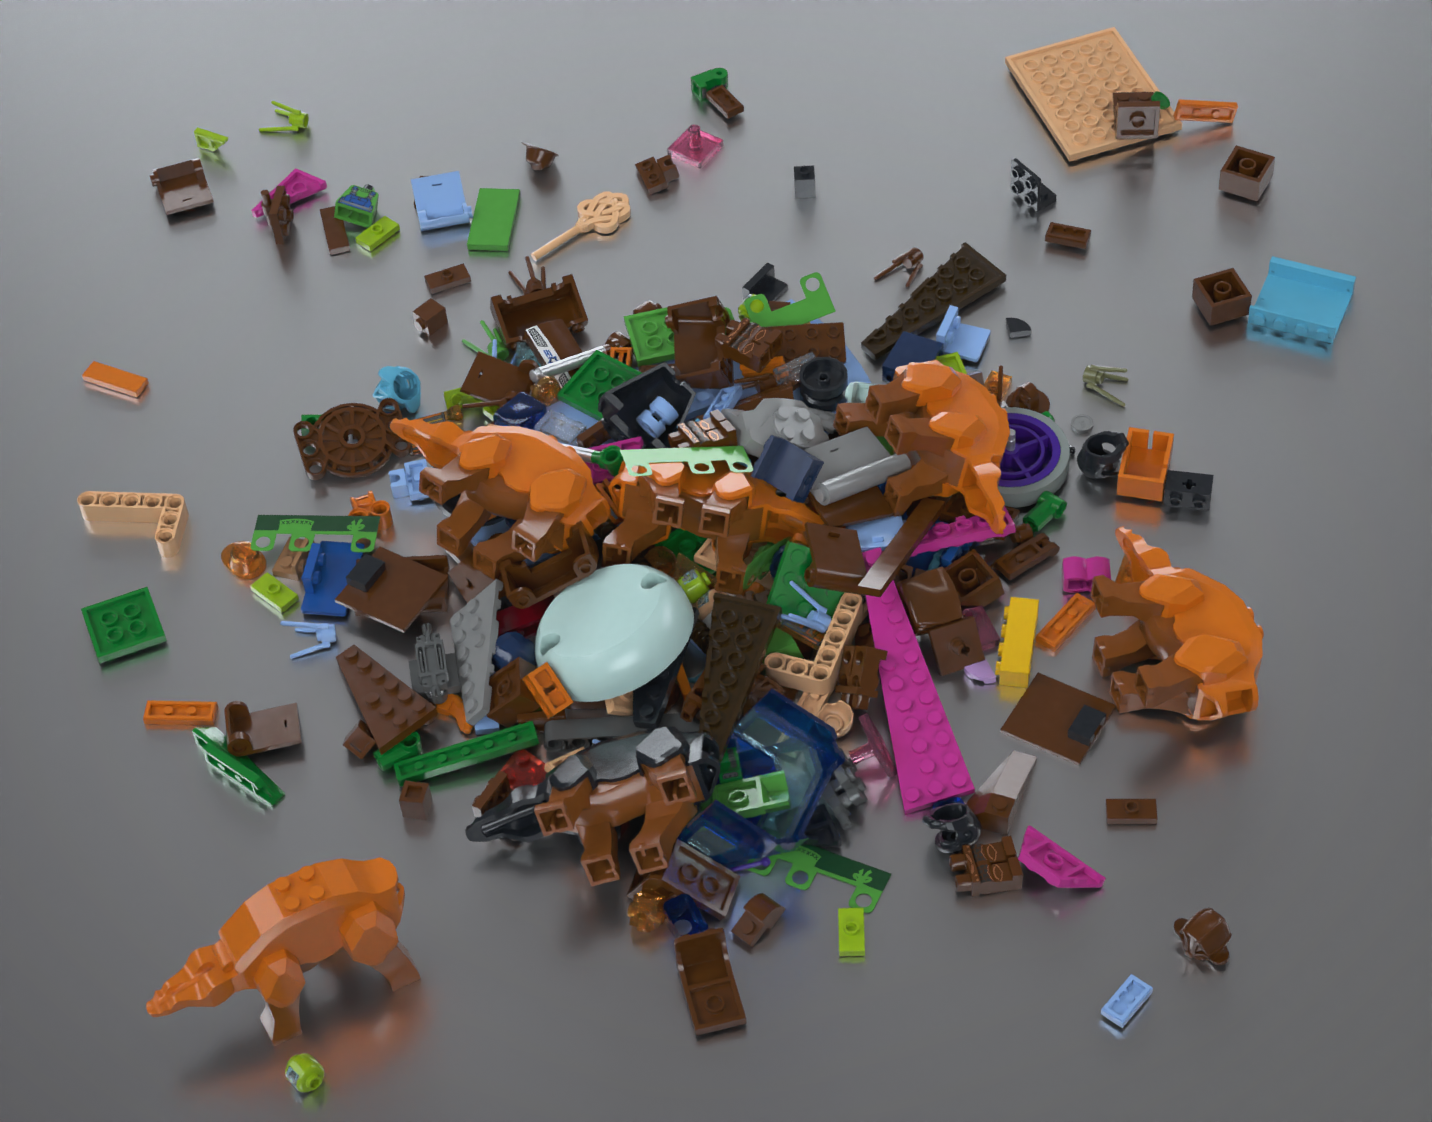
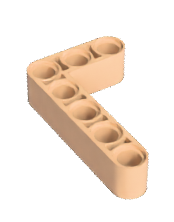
(160, 508)
(820, 675)

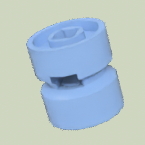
(662, 411)

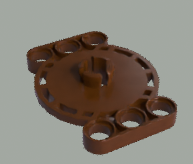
(365, 424)

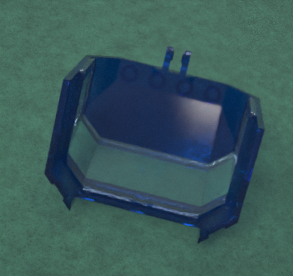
(768, 740)

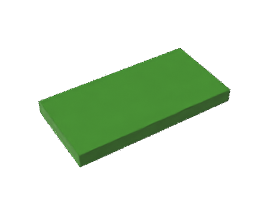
(493, 219)

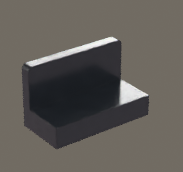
(765, 283)

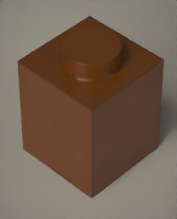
(429, 317)

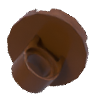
(1030, 399)

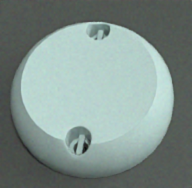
(614, 631)

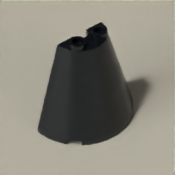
(628, 400)

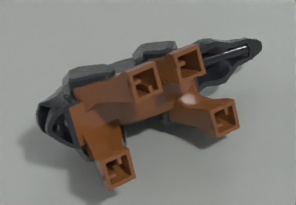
(608, 784)

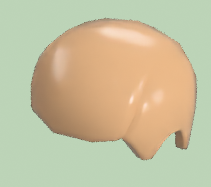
(837, 715)

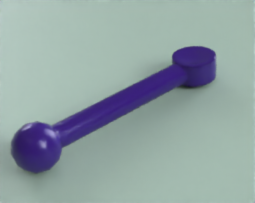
(765, 861)

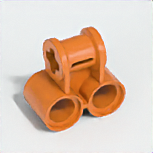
(368, 506)

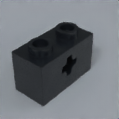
(1188, 490)

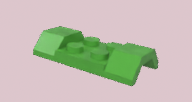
(753, 795)

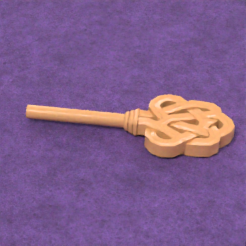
(600, 213)

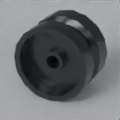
(823, 383)

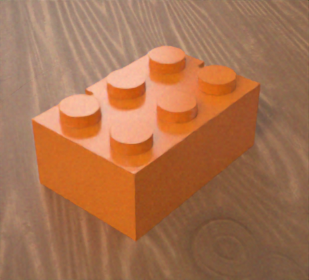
(1144, 469)

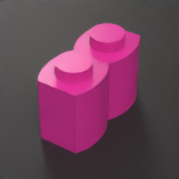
(1079, 572)

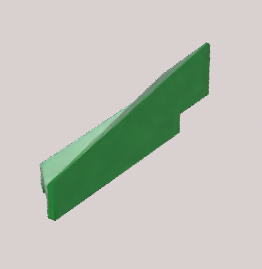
(237, 768)

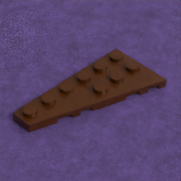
(385, 701)

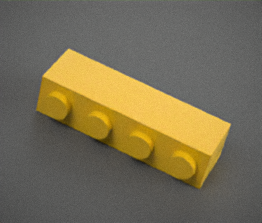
(1018, 642)

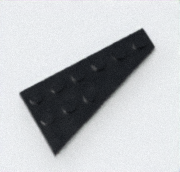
(652, 697)

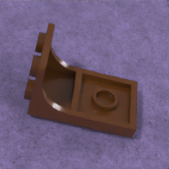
(708, 981)

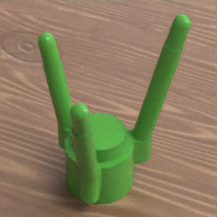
(502, 351)

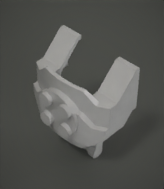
(776, 417)

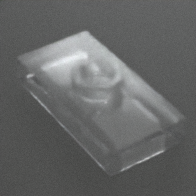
(791, 370)

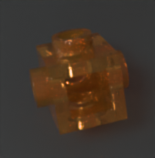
(646, 911)

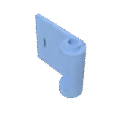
(440, 201)
(877, 532)

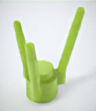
(296, 118)

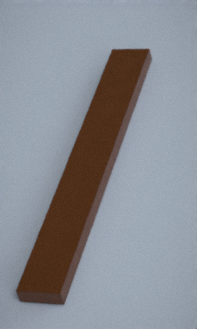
(901, 547)

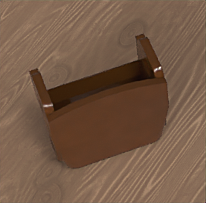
(930, 600)

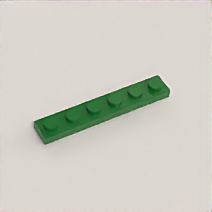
(466, 753)

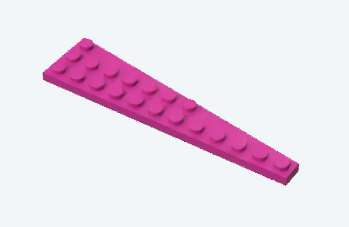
(921, 736)

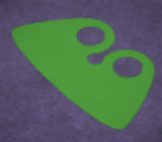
(757, 563)

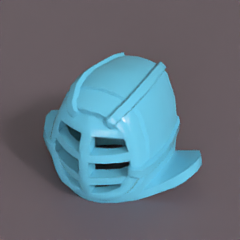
(395, 386)

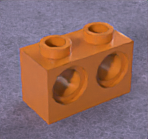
(547, 690)

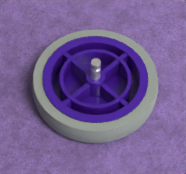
(1033, 458)

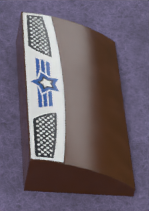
(551, 343)

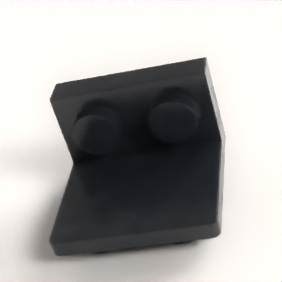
(1029, 187)

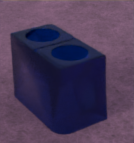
(520, 411)
(683, 908)

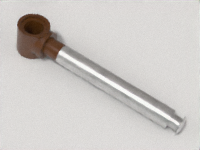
(616, 339)

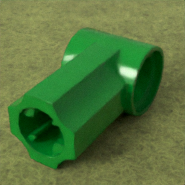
(1046, 508)
(406, 749)

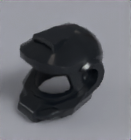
(1098, 462)
(957, 827)

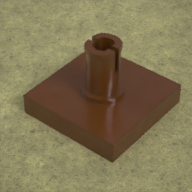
(956, 645)

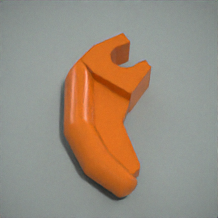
(454, 707)

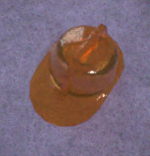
(243, 561)

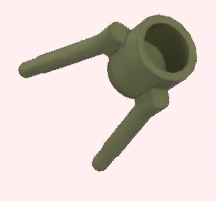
(1095, 375)

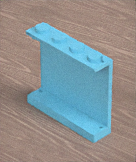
(1303, 300)

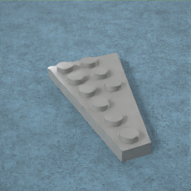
(474, 641)

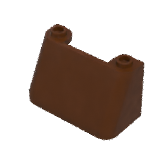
(528, 310)
(696, 356)
(530, 585)

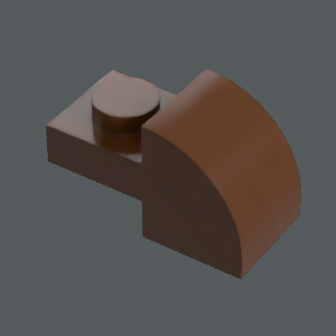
(759, 914)

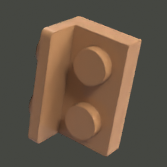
(291, 563)

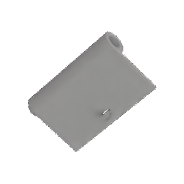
(853, 465)

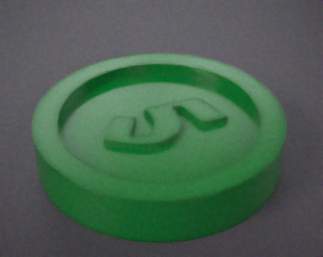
(1164, 101)

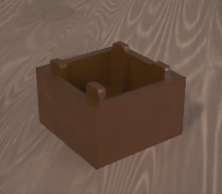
(510, 693)

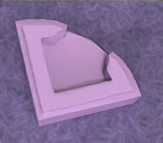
(980, 671)

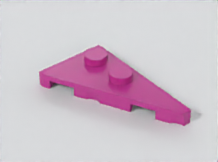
(298, 186)

